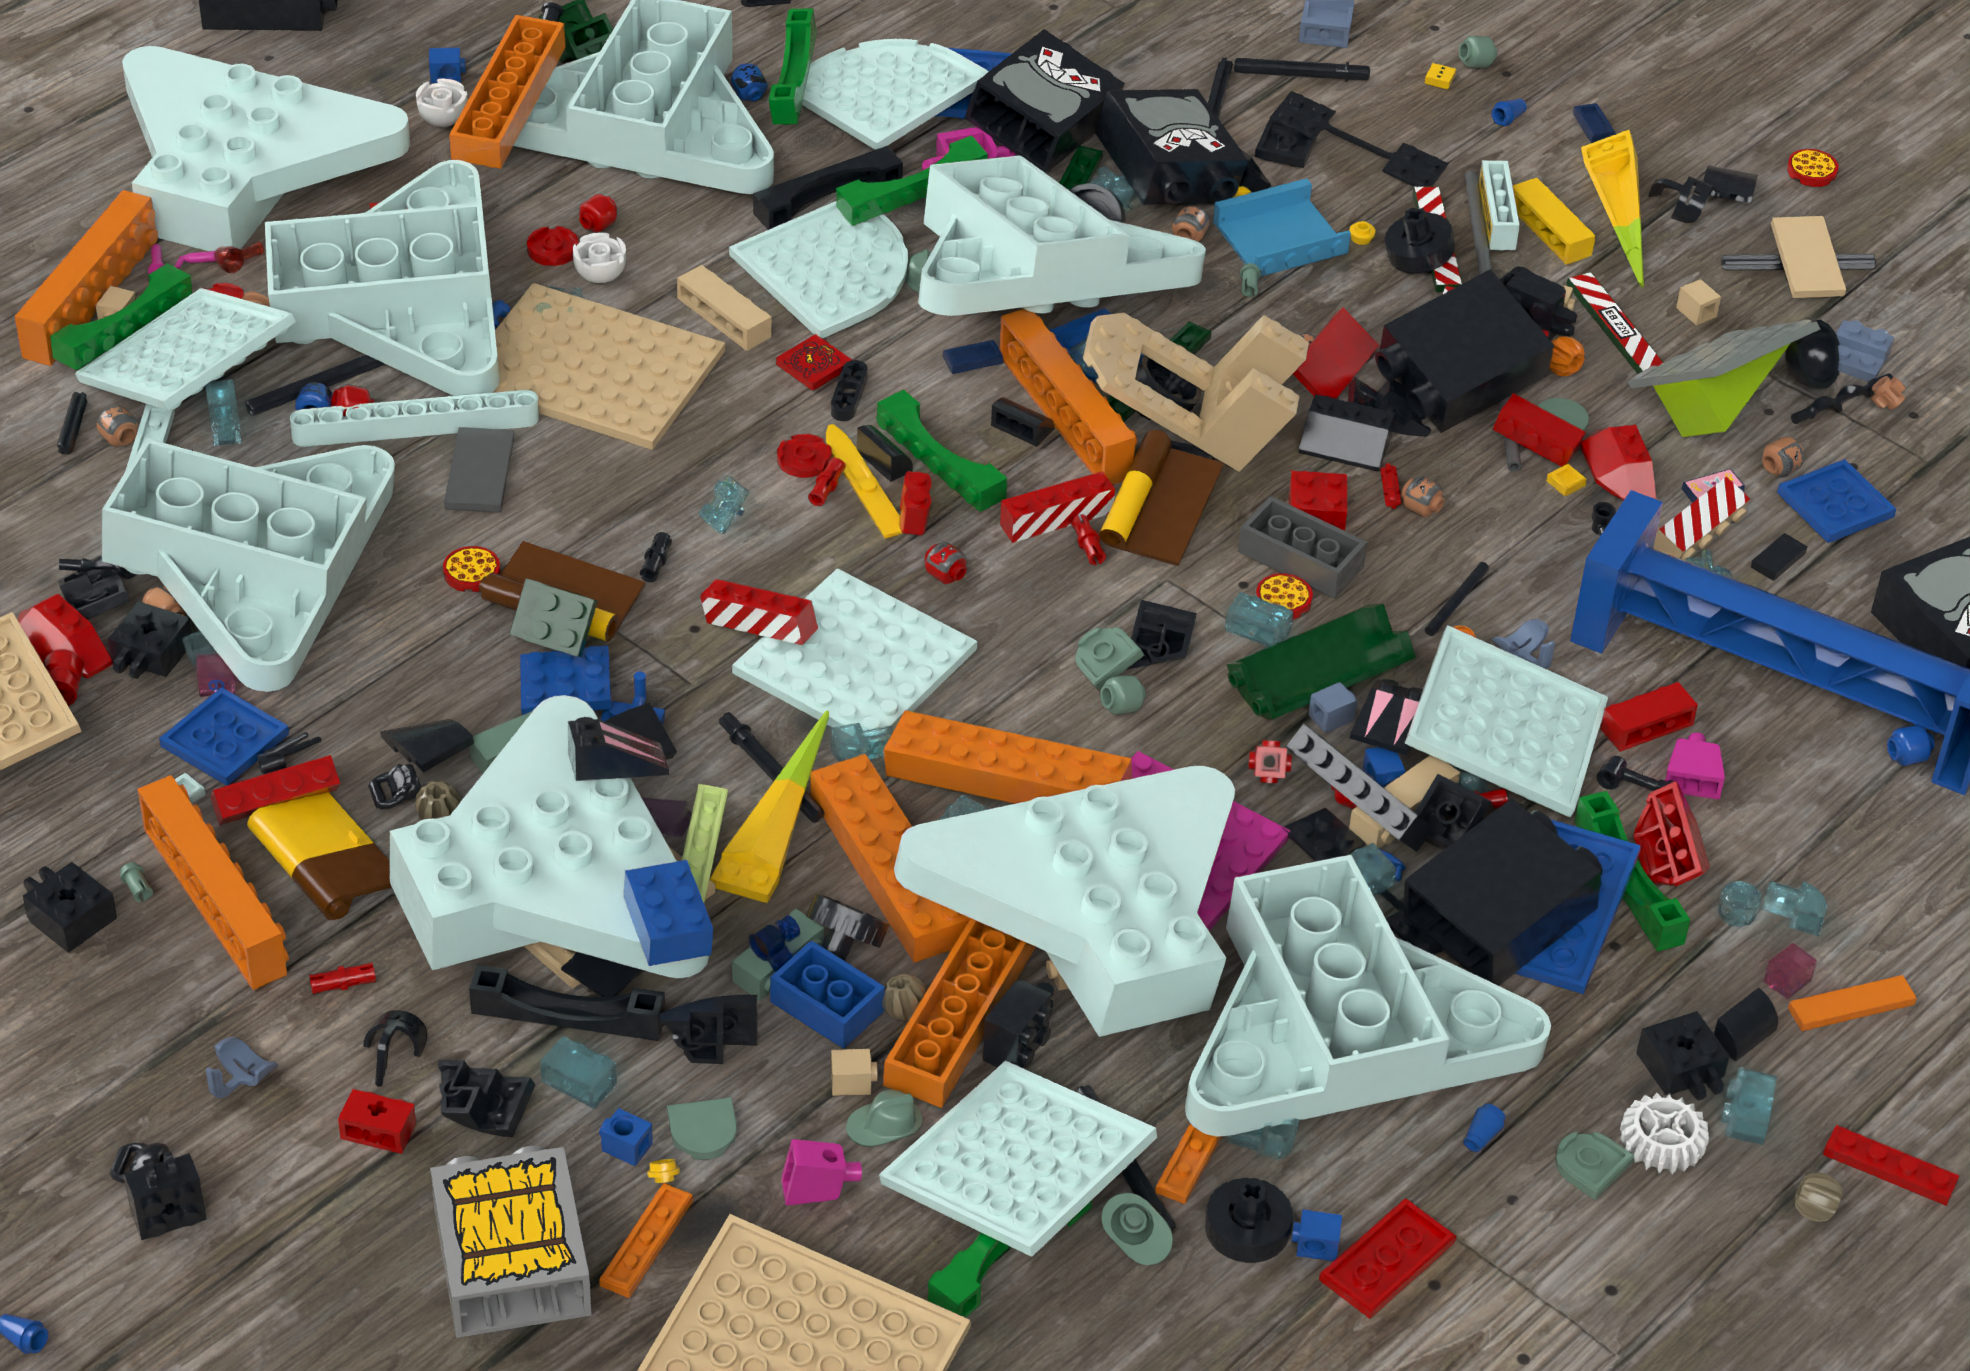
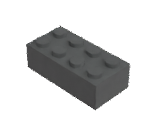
(1302, 546)

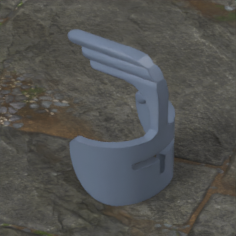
(1533, 631)
(231, 1051)

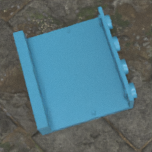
(1278, 228)

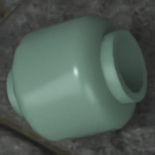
(1477, 52)
(1122, 694)

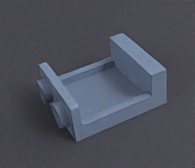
(1326, 22)

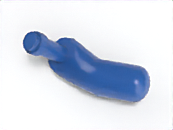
(1399, 865)

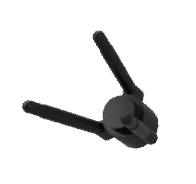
(274, 759)

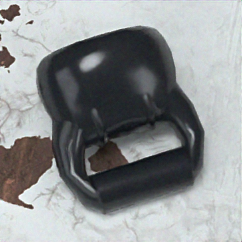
(402, 783)
(142, 1152)

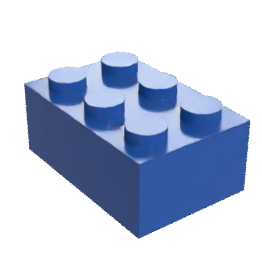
(668, 912)
(827, 994)

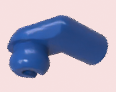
(499, 309)

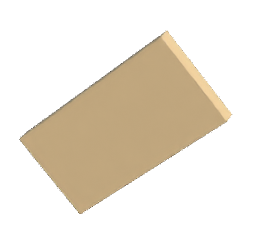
(1808, 257)

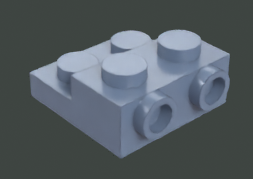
(1862, 350)

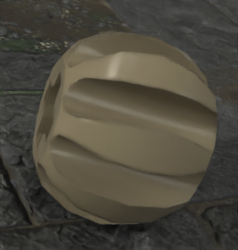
(436, 800)
(902, 996)
(1818, 1197)

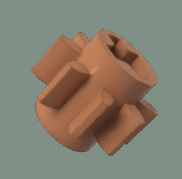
(1888, 392)

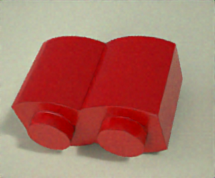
(915, 503)

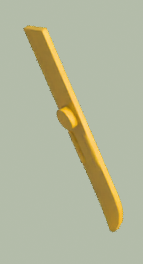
(864, 482)

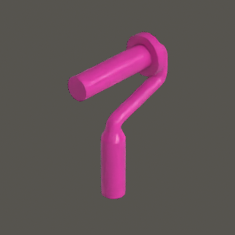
(194, 257)

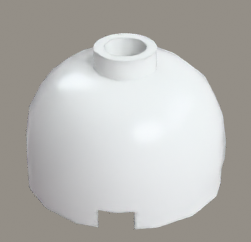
(441, 102)
(599, 257)

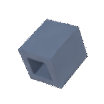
(1332, 707)

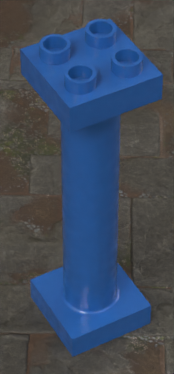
(1633, 578)

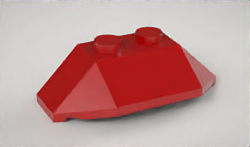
(1620, 461)
(58, 626)
(1670, 838)

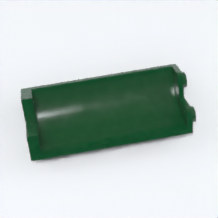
(1331, 653)

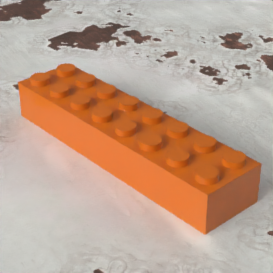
(507, 91)
(82, 278)
(1066, 395)
(994, 761)
(870, 832)
(213, 882)
(953, 1013)

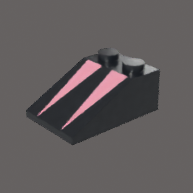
(1387, 716)
(610, 752)

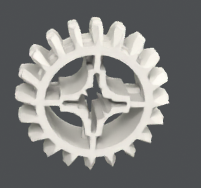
(1664, 1138)

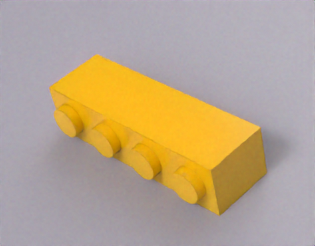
(1553, 221)

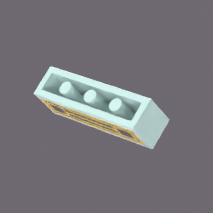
(1498, 205)

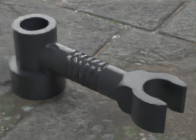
(1601, 516)
(1615, 772)

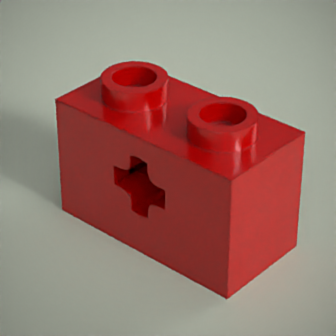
(377, 1121)

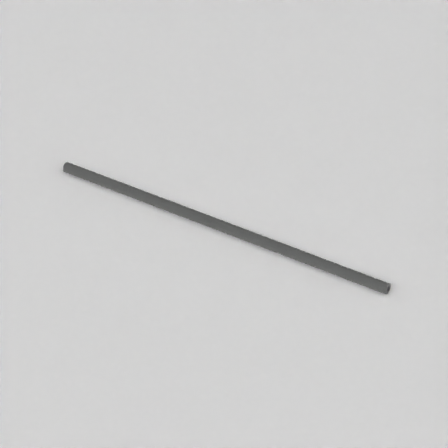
(1484, 264)

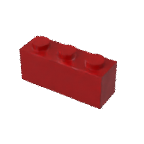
(1538, 430)
(1648, 716)

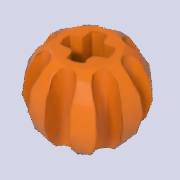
(1566, 356)

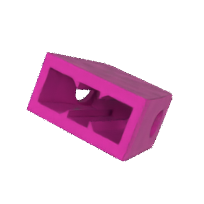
(1697, 767)
(816, 1172)

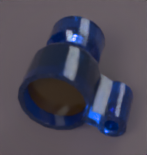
(769, 941)

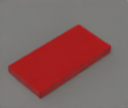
(1335, 356)
(1387, 1258)

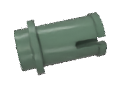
(1250, 274)
(133, 876)

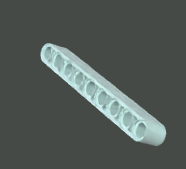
(414, 418)

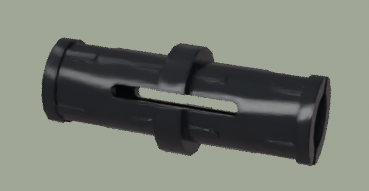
(655, 557)

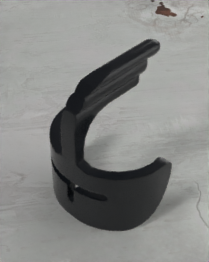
(1683, 212)
(407, 1023)

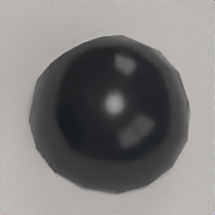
(1815, 357)

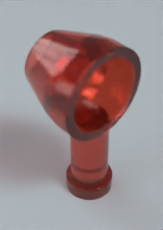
(232, 258)

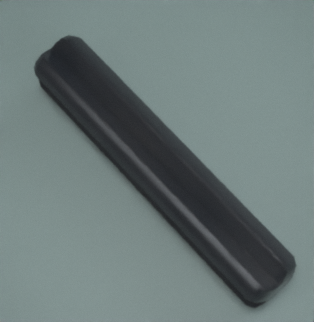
(72, 423)

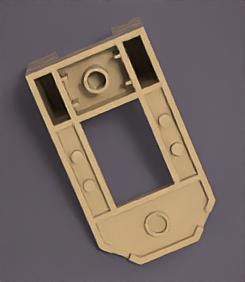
(1242, 393)

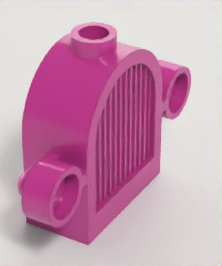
(985, 140)

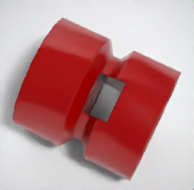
(66, 673)

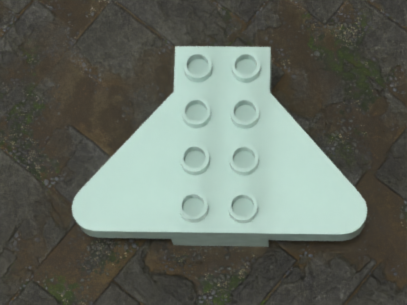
(656, 103)
(242, 138)
(1031, 243)
(396, 281)
(249, 547)
(531, 857)
(1095, 881)
(1344, 1009)

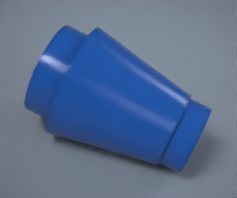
(1508, 111)
(1484, 1126)
(24, 1333)

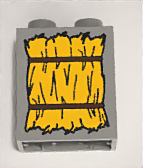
(510, 1241)

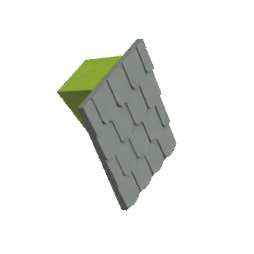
(1718, 378)

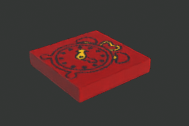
(813, 362)

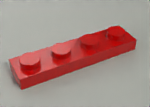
(1891, 1165)

